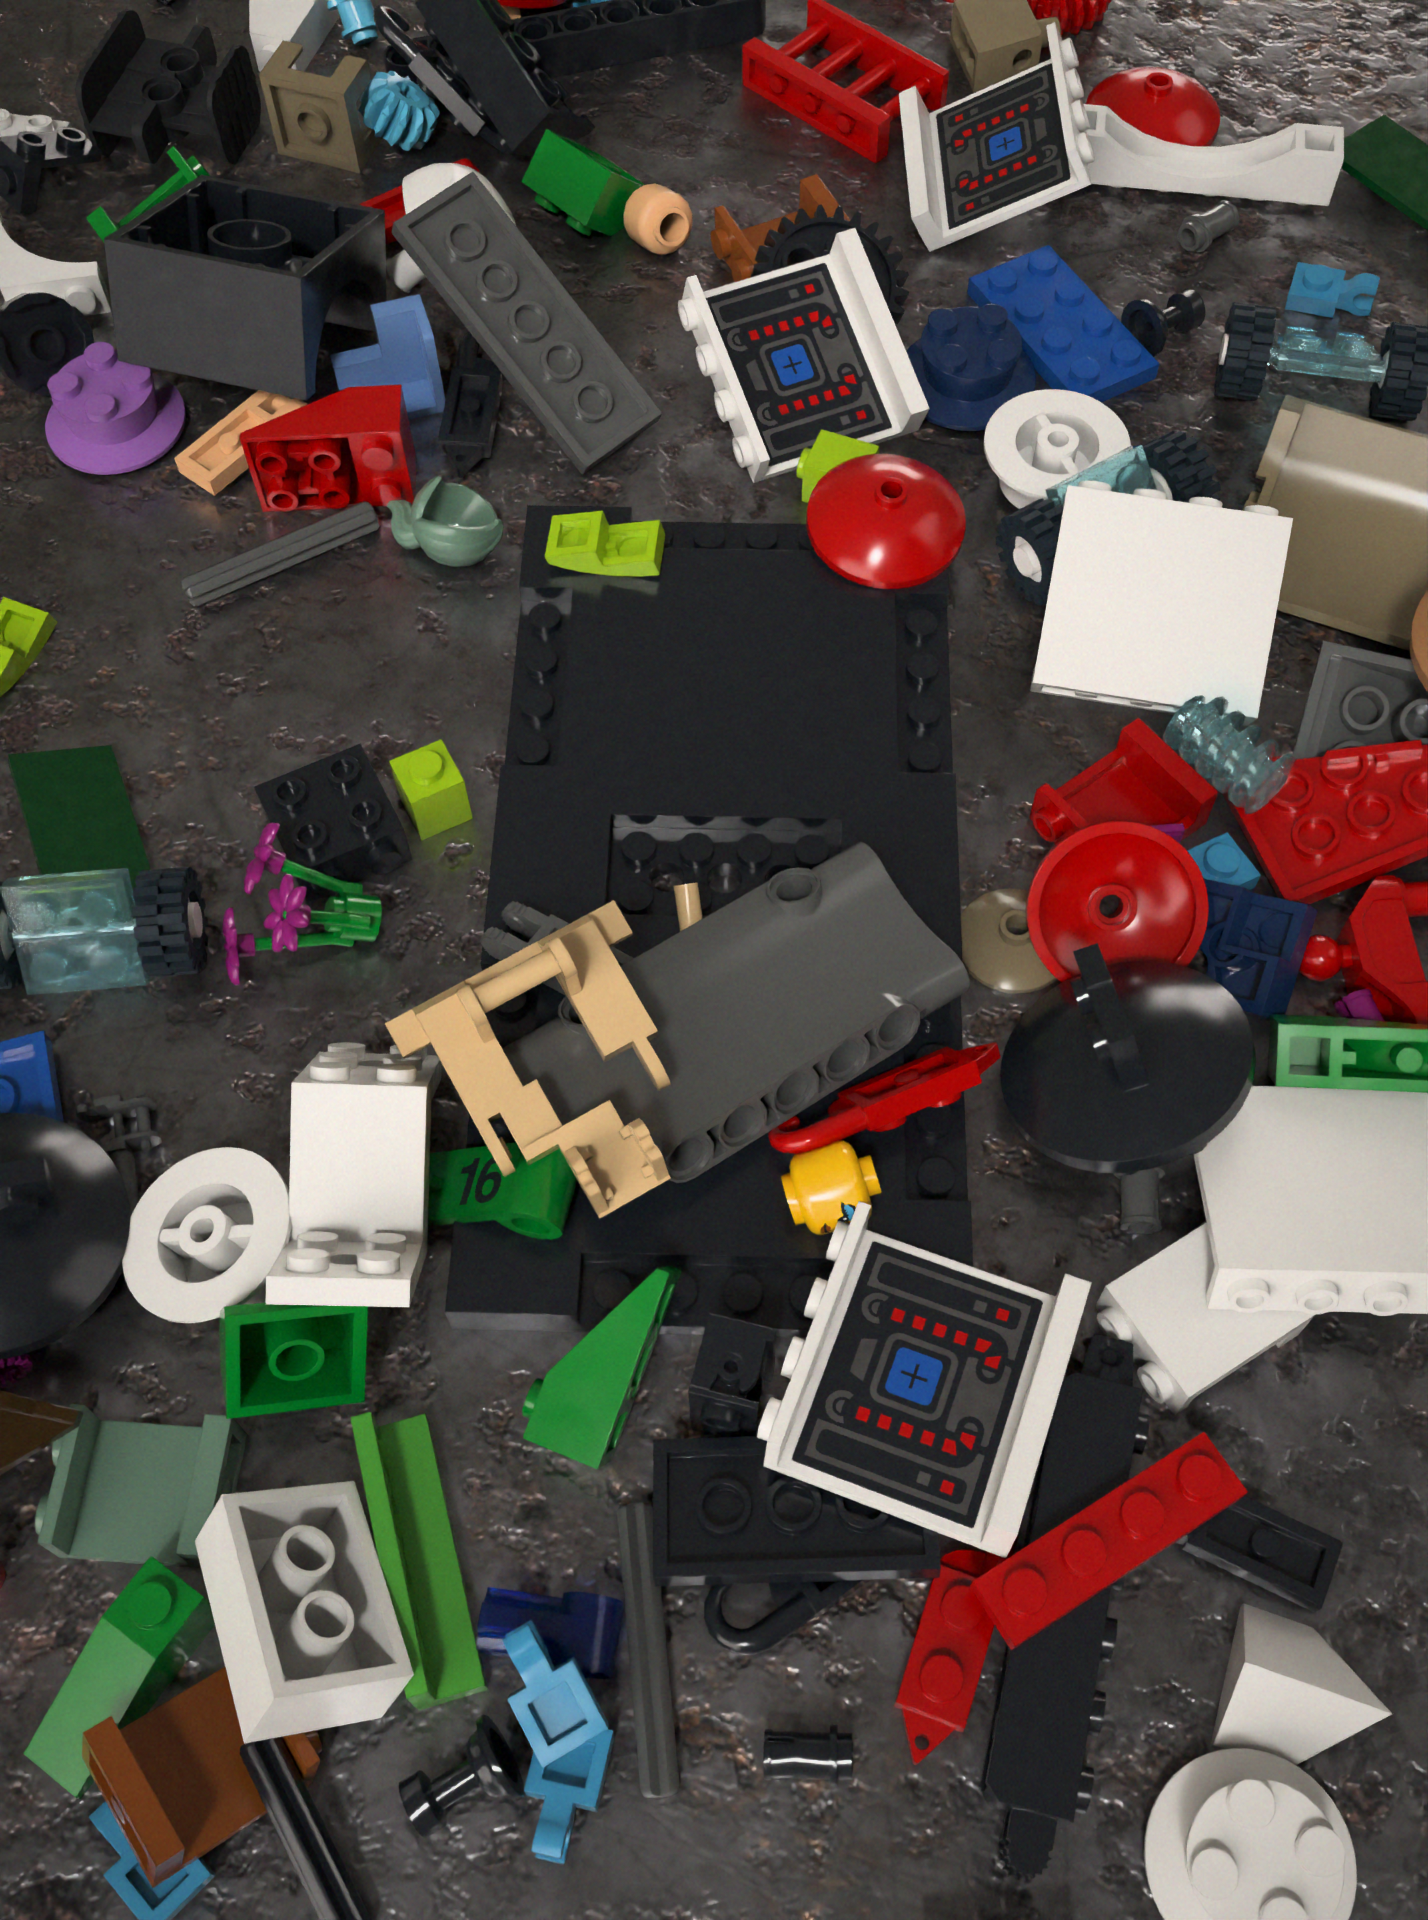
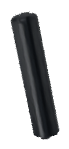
(302, 1831)

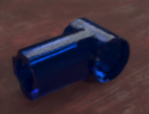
(570, 1626)

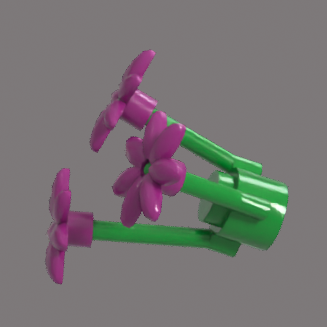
(345, 917)

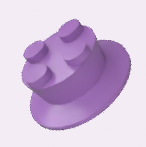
(111, 413)

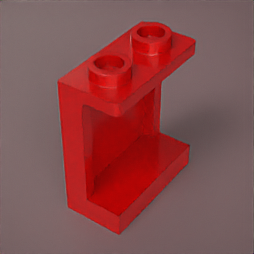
(1133, 783)

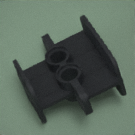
(166, 91)

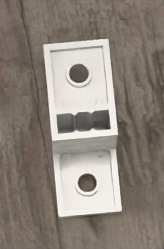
(357, 1179)

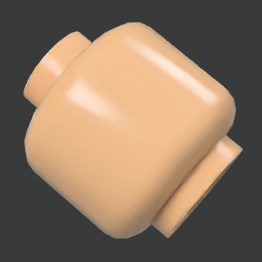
(657, 219)

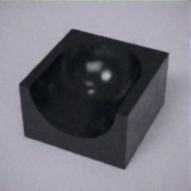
(240, 282)

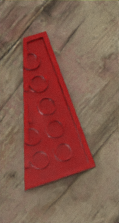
(1342, 820)

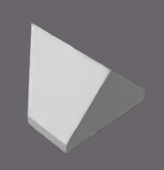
(1289, 1691)

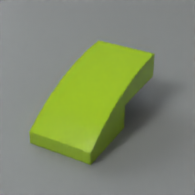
(592, 546)
(22, 637)

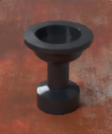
(1151, 324)
(487, 1766)

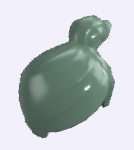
(448, 522)

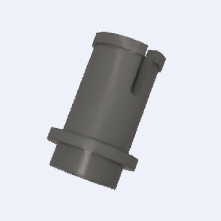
(1199, 230)
(1141, 1201)

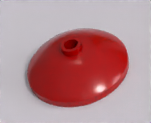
(1161, 104)
(885, 521)
(1158, 892)

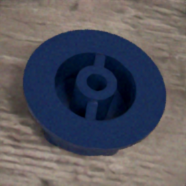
(970, 365)

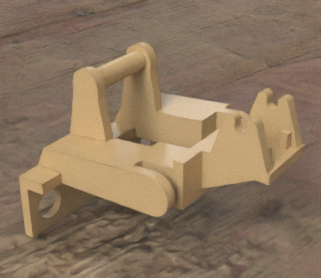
(606, 1157)

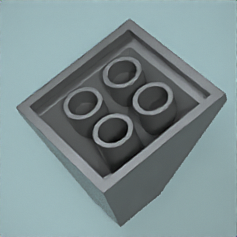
(1360, 702)

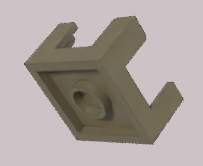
(318, 114)

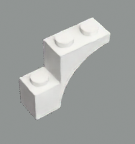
(75, 282)

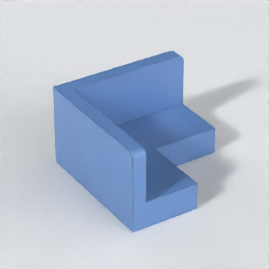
(402, 357)

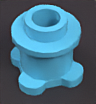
(356, 20)

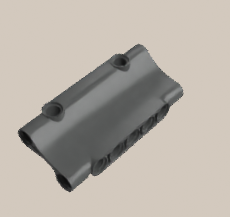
(757, 1011)

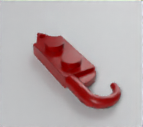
(890, 1097)
(947, 1652)

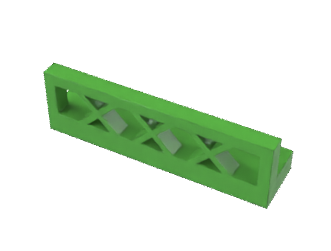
(419, 1558)

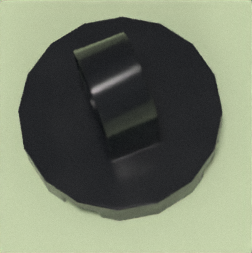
(39, 339)

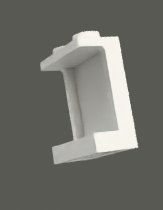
(1172, 1332)

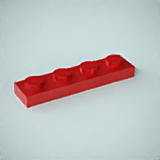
(1107, 1540)

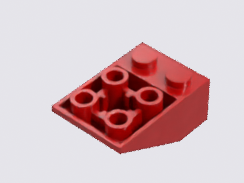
(335, 452)

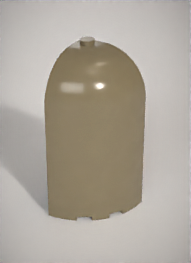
(1356, 518)

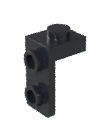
(29, 152)

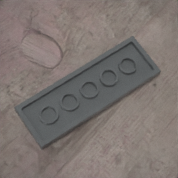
(526, 322)

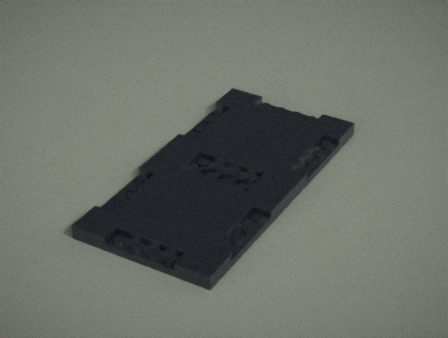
(699, 732)

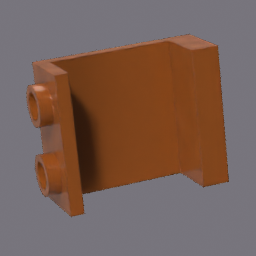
(181, 1776)

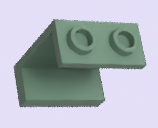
(137, 1488)

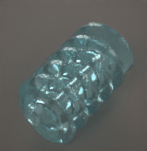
(1226, 754)

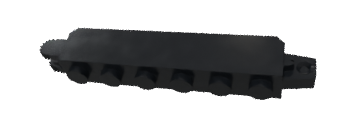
(1049, 1682)

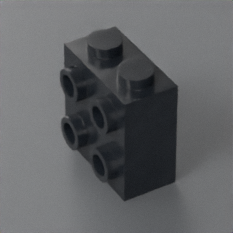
(335, 820)

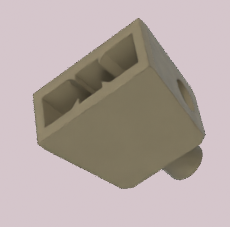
(996, 39)

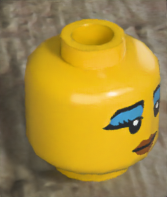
(828, 1185)

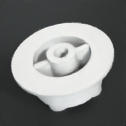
(1047, 439)
(207, 1235)
(1248, 1842)

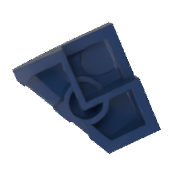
(1255, 946)

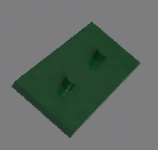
(1391, 165)
(77, 811)

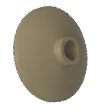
(993, 953)

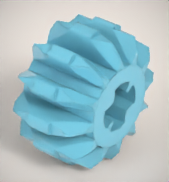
(398, 110)

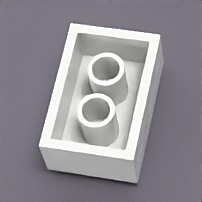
(301, 1610)

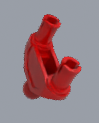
(1378, 950)

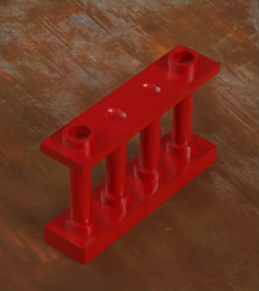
(828, 106)

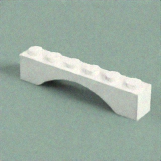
(1287, 166)

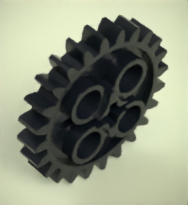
(814, 238)

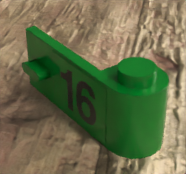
(471, 1188)

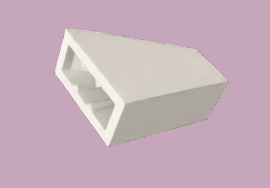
(292, 21)

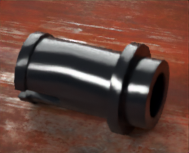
(808, 1755)

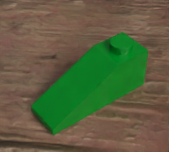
(1347, 1053)
(593, 1387)
(121, 1668)

